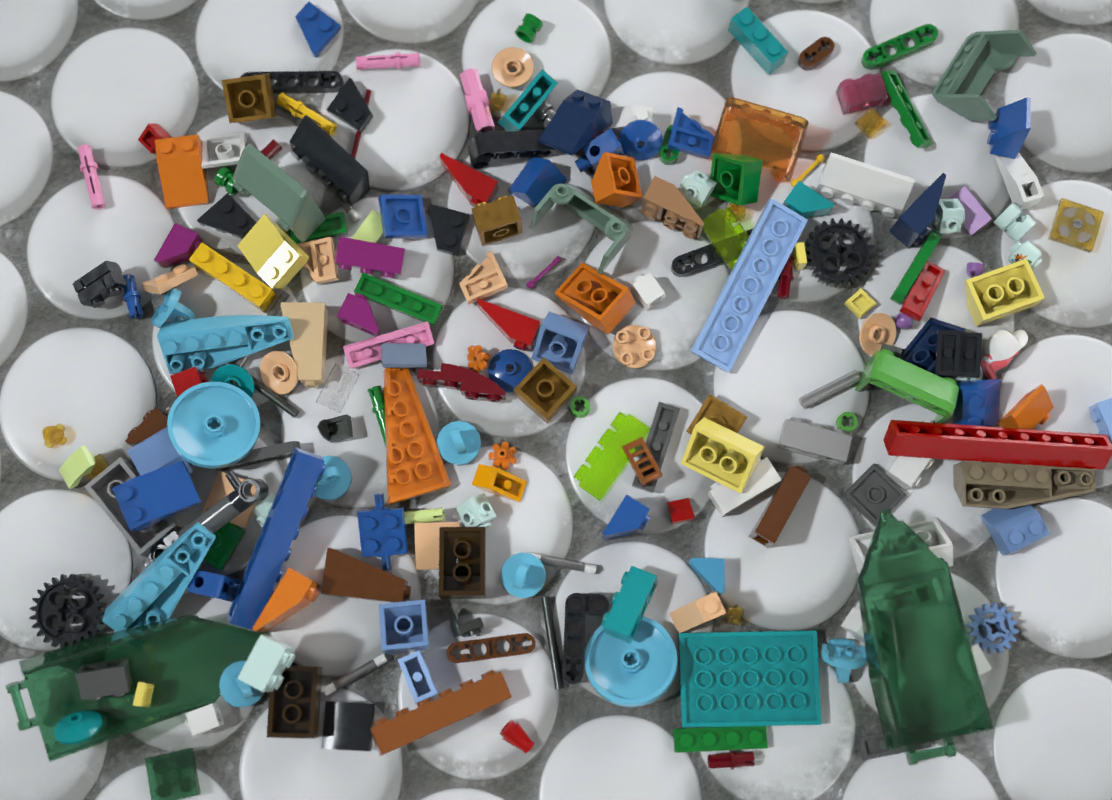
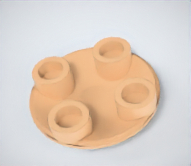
(634, 346)

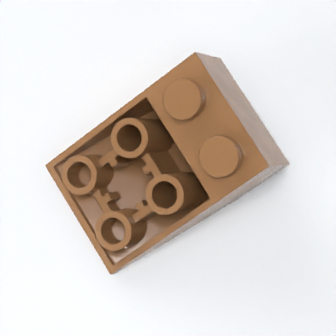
(668, 206)

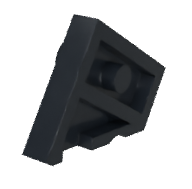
(351, 107)

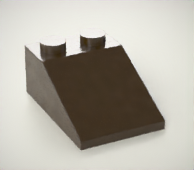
(462, 563)

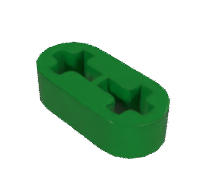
(662, 155)

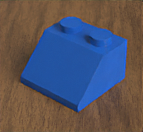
(1010, 128)
(978, 403)
(627, 519)

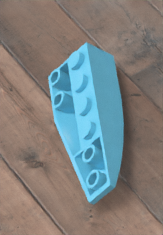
(219, 339)
(161, 584)

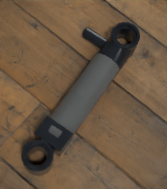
(221, 512)

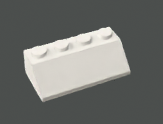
(864, 185)
(927, 529)

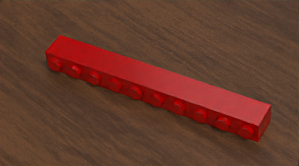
(997, 444)

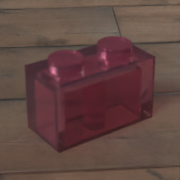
(861, 93)

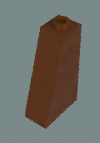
(780, 506)
(356, 579)

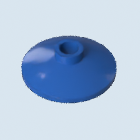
(641, 131)
(509, 380)

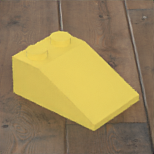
(272, 253)

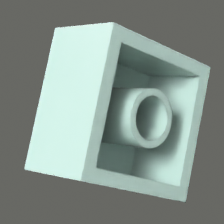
(267, 664)

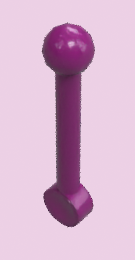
(530, 284)

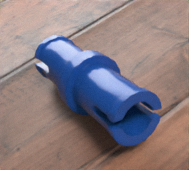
(132, 298)

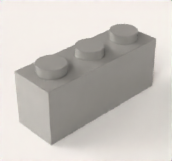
(815, 441)

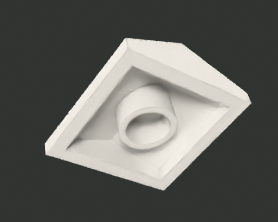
(222, 149)

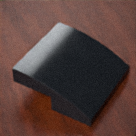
(958, 354)
(348, 726)

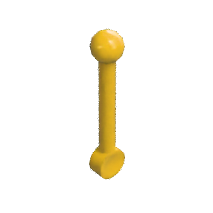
(819, 159)

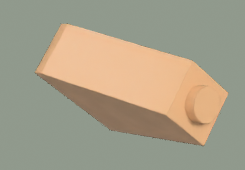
(697, 612)

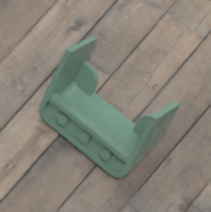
(973, 68)
(278, 192)
(599, 215)

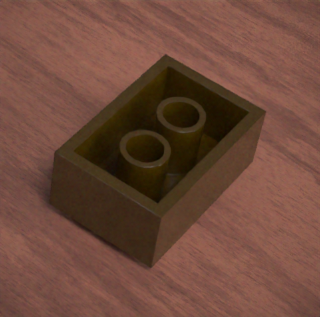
(296, 704)

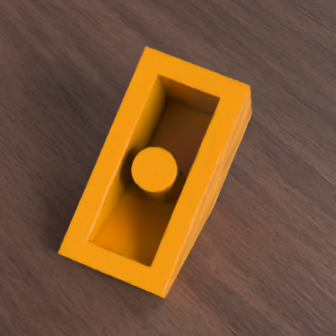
(499, 482)

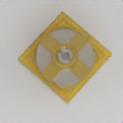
(1076, 225)

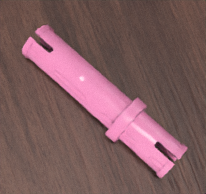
(388, 61)
(89, 169)

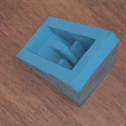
(711, 571)

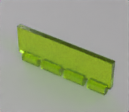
(725, 237)
(610, 461)

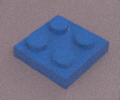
(402, 216)

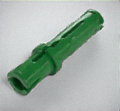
(378, 402)

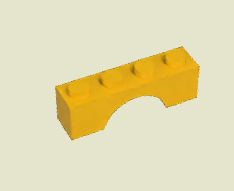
(234, 277)

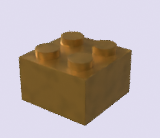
(249, 98)
(497, 220)
(545, 390)

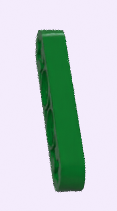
(899, 46)
(915, 267)

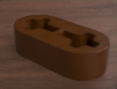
(813, 50)

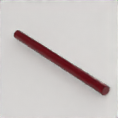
(358, 134)

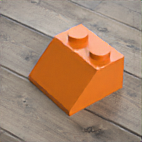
(616, 181)
(1029, 411)

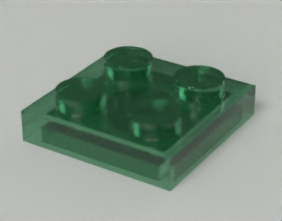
(173, 775)

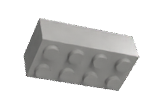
(102, 492)

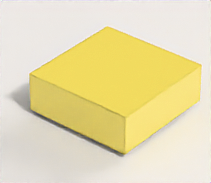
(800, 256)
(860, 303)
(143, 694)

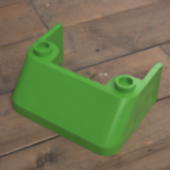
(911, 383)

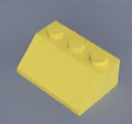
(1002, 292)
(722, 454)

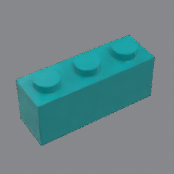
(757, 40)
(528, 102)
(630, 604)

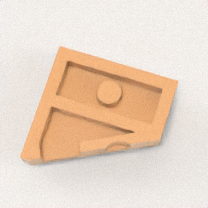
(321, 259)
(169, 280)
(484, 280)

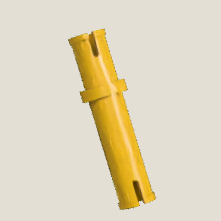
(299, 110)

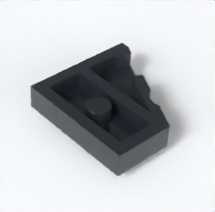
(228, 217)
(448, 228)

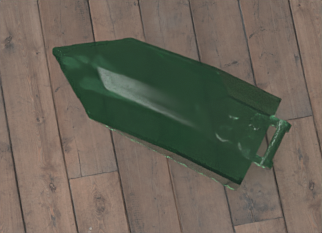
(917, 645)
(175, 655)

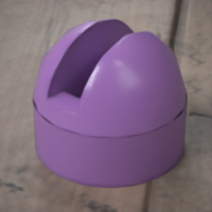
(975, 269)
(903, 321)

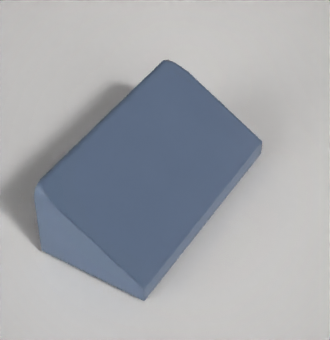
(403, 355)

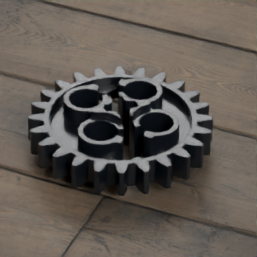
(857, 250)
(48, 609)

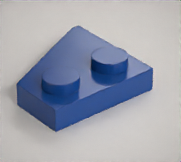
(689, 136)

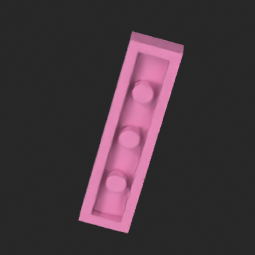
(370, 349)

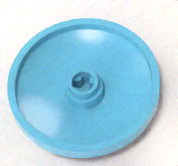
(213, 425)
(635, 671)

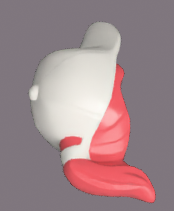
(1000, 350)

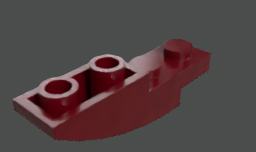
(471, 383)

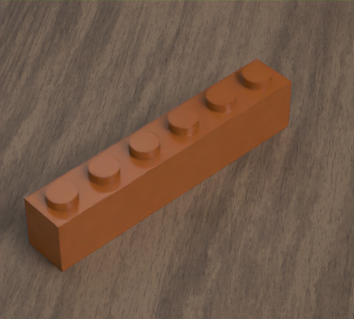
(439, 713)

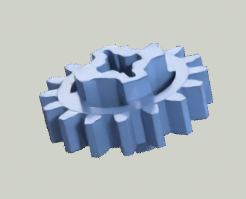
(998, 620)

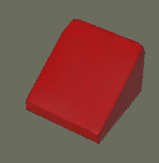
(151, 133)
(680, 511)

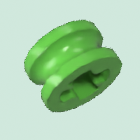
(573, 407)
(846, 415)

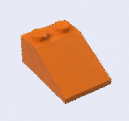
(181, 171)
(596, 297)
(290, 596)

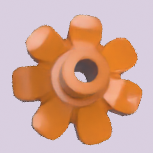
(477, 358)
(506, 458)

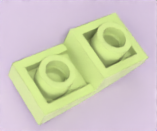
(370, 229)
(76, 466)

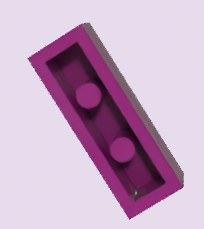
(369, 257)

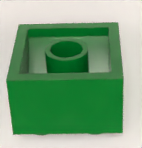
(736, 178)

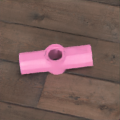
(477, 101)

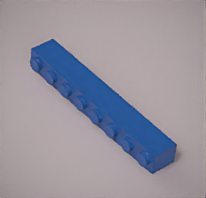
(276, 538)

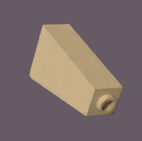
(309, 343)

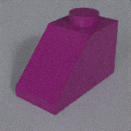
(178, 246)
(358, 314)

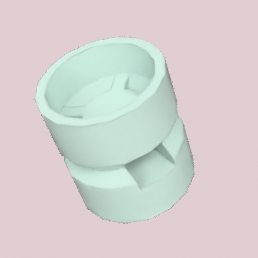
(1014, 222)

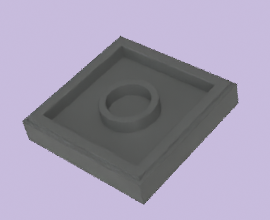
(873, 493)

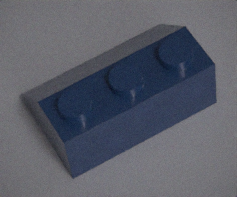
(922, 348)

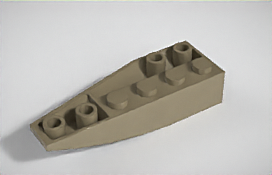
(1017, 484)

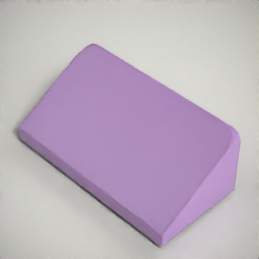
(975, 214)

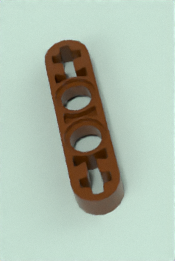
(490, 644)

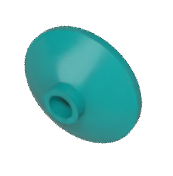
(234, 372)
(78, 727)

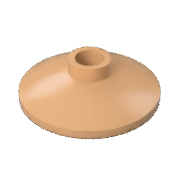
(509, 59)
(876, 330)
(272, 373)

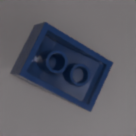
(577, 122)
(915, 221)

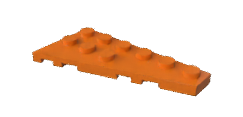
(411, 451)

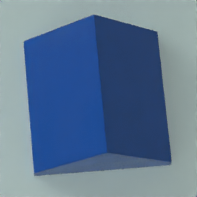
(536, 181)

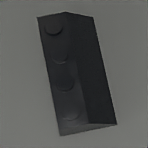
(329, 161)

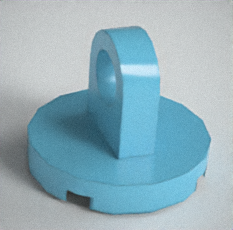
(171, 309)
(459, 443)
(335, 479)
(523, 575)
(844, 656)
(236, 691)

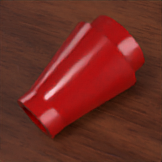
(516, 736)

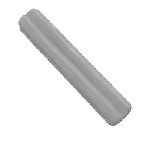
(829, 389)

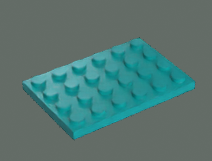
(749, 679)

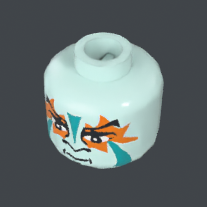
(1023, 251)

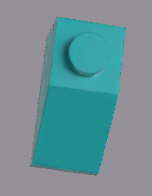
(807, 202)

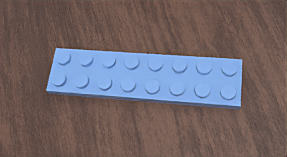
(749, 285)

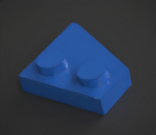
(317, 27)

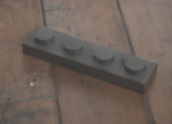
(658, 440)

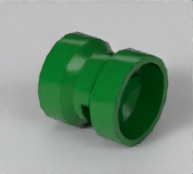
(529, 27)
(224, 179)

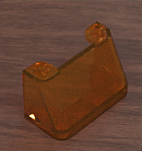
(762, 134)

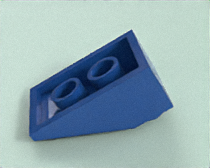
(156, 496)

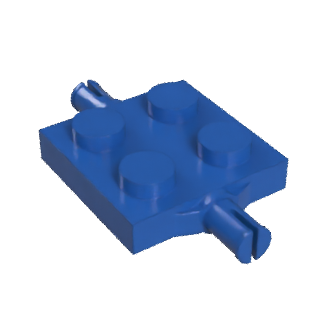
(382, 531)

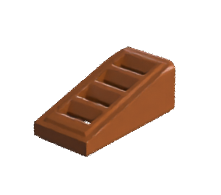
(638, 472)

